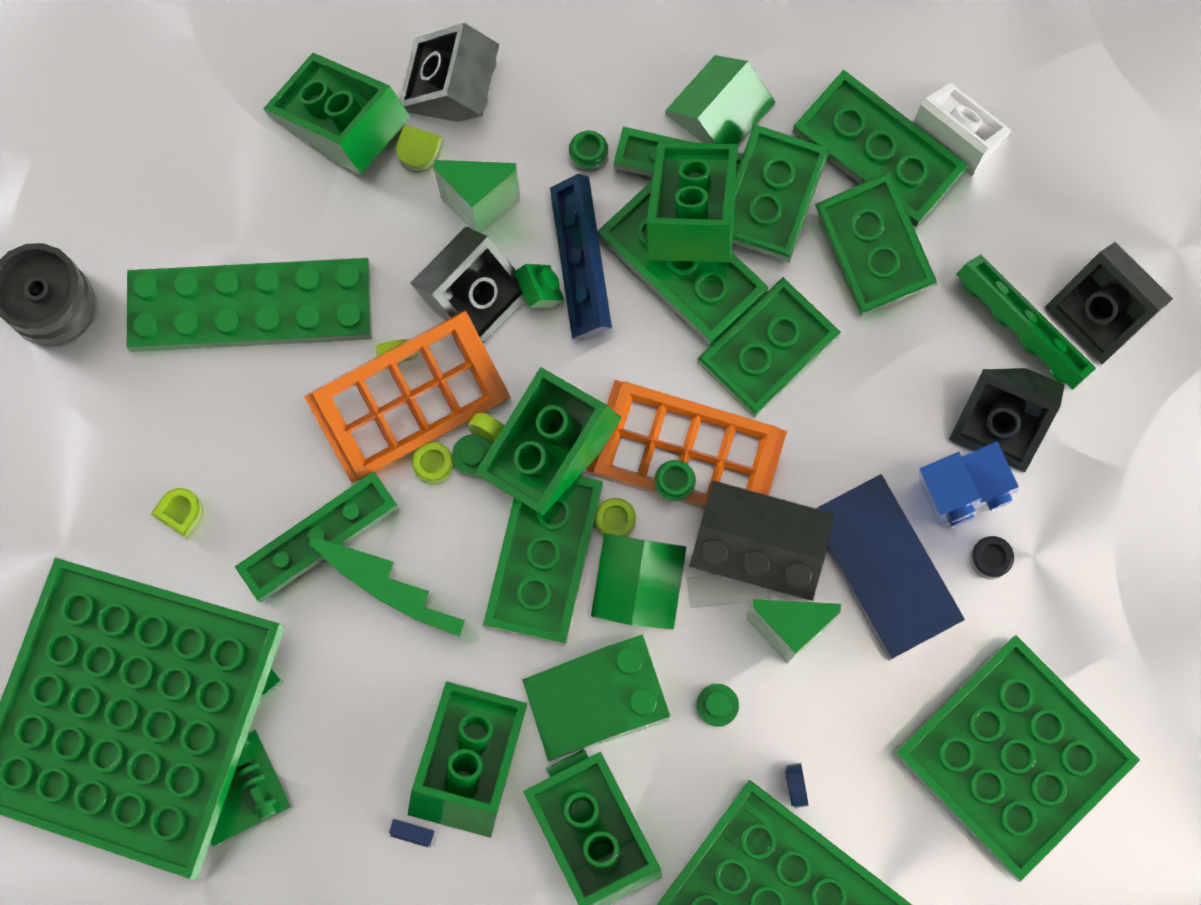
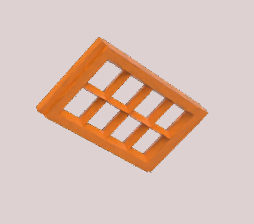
(620, 401)
(340, 434)

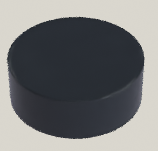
(991, 557)

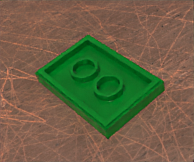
(775, 191)
(875, 244)
(768, 347)

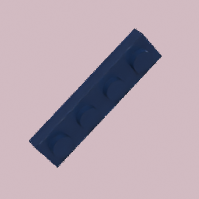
(580, 257)

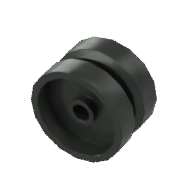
(44, 294)

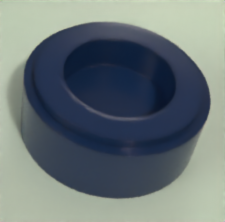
(796, 785)

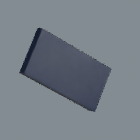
(888, 568)

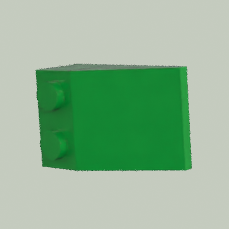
(339, 111)
(692, 202)
(547, 441)
(596, 698)
(467, 759)
(593, 833)

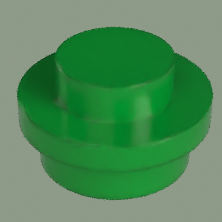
(588, 150)
(469, 453)
(674, 480)
(717, 705)

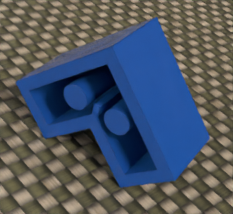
(967, 483)

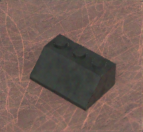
(762, 540)

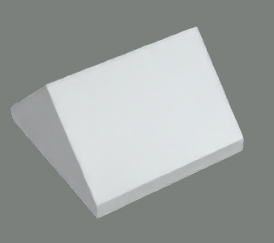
(961, 125)

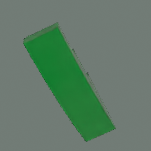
(373, 576)

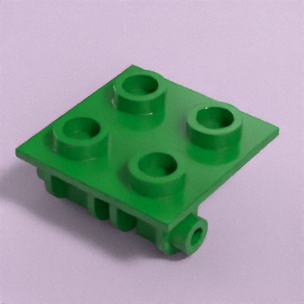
(253, 793)

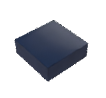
(413, 833)

